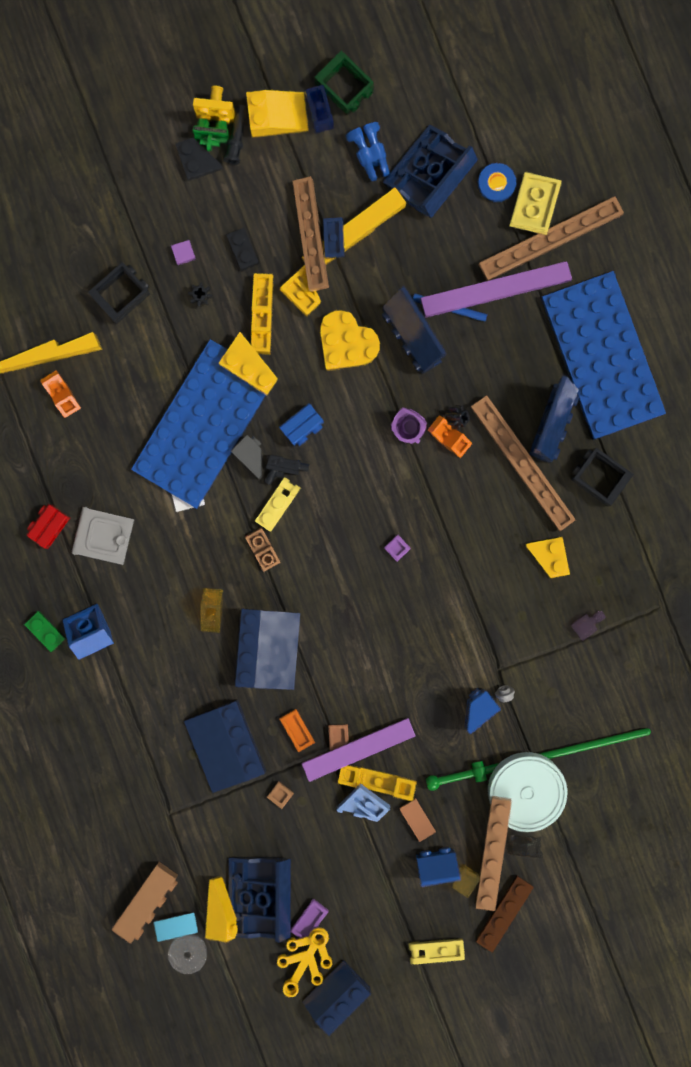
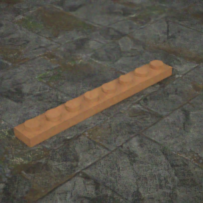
(555, 237)
(523, 463)

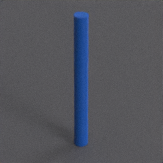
(464, 311)

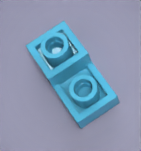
(175, 927)

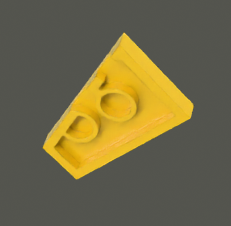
(248, 365)

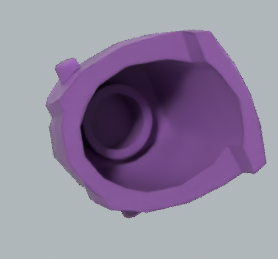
(408, 426)

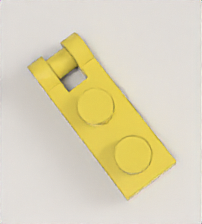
(277, 505)
(437, 951)

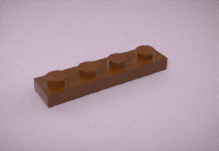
(504, 913)

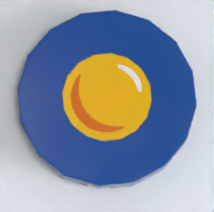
(497, 182)

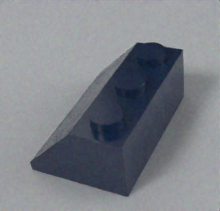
(336, 997)

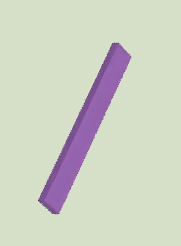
(496, 289)

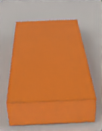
(297, 730)

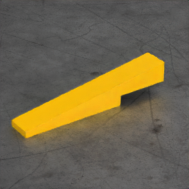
(370, 219)
(50, 352)

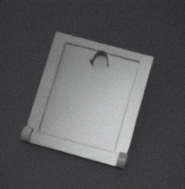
(102, 536)

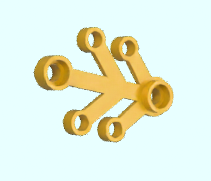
(306, 958)

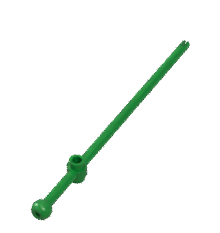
(479, 770)

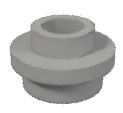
(505, 693)

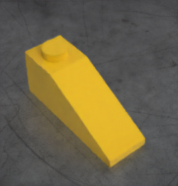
(220, 913)

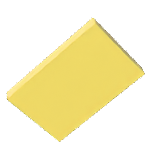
(535, 203)

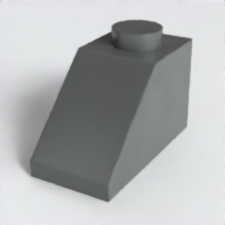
(250, 454)

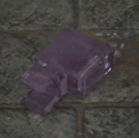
(586, 626)

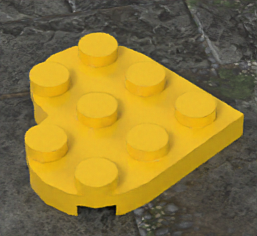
(346, 342)

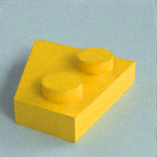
(298, 292)
(550, 556)

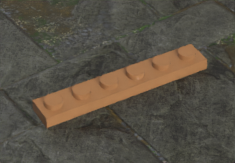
(310, 234)
(493, 853)

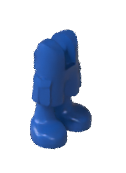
(371, 156)

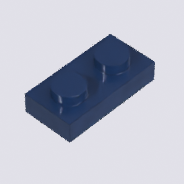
(334, 237)

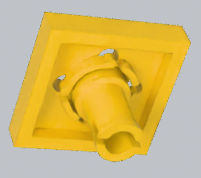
(214, 108)

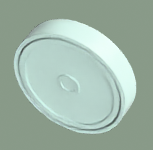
(534, 787)

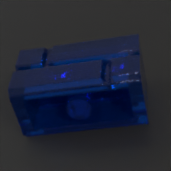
(319, 109)

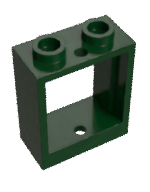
(332, 68)

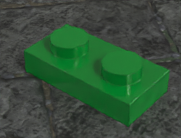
(45, 631)

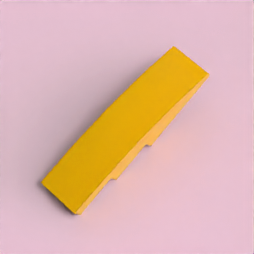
(262, 313)

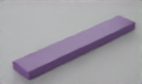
(358, 749)

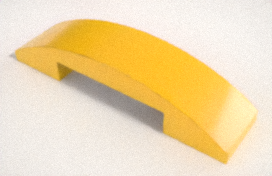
(378, 781)

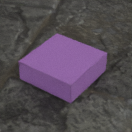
(183, 252)
(397, 548)

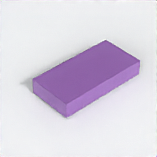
(309, 919)

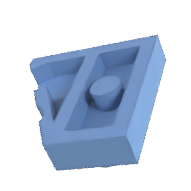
(364, 804)

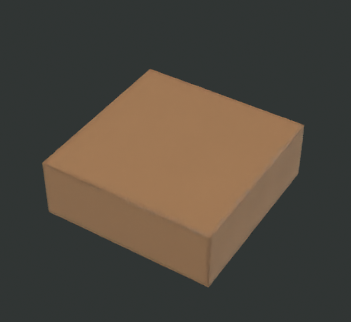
(280, 794)

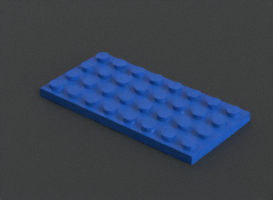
(603, 355)
(199, 429)

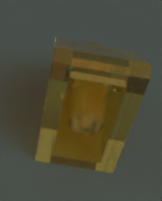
(211, 610)

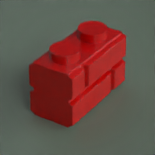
(47, 526)

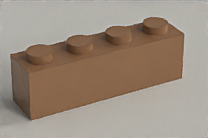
(145, 902)

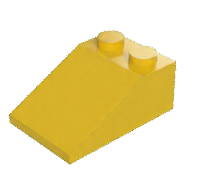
(276, 112)

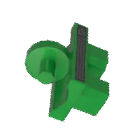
(211, 136)

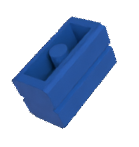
(301, 425)

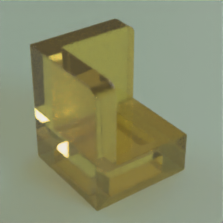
(468, 881)

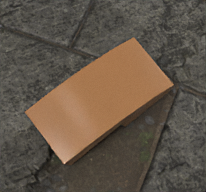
(262, 549)

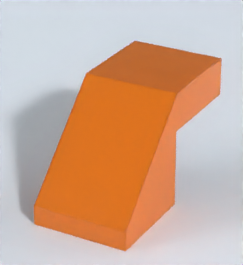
(60, 394)
(449, 437)

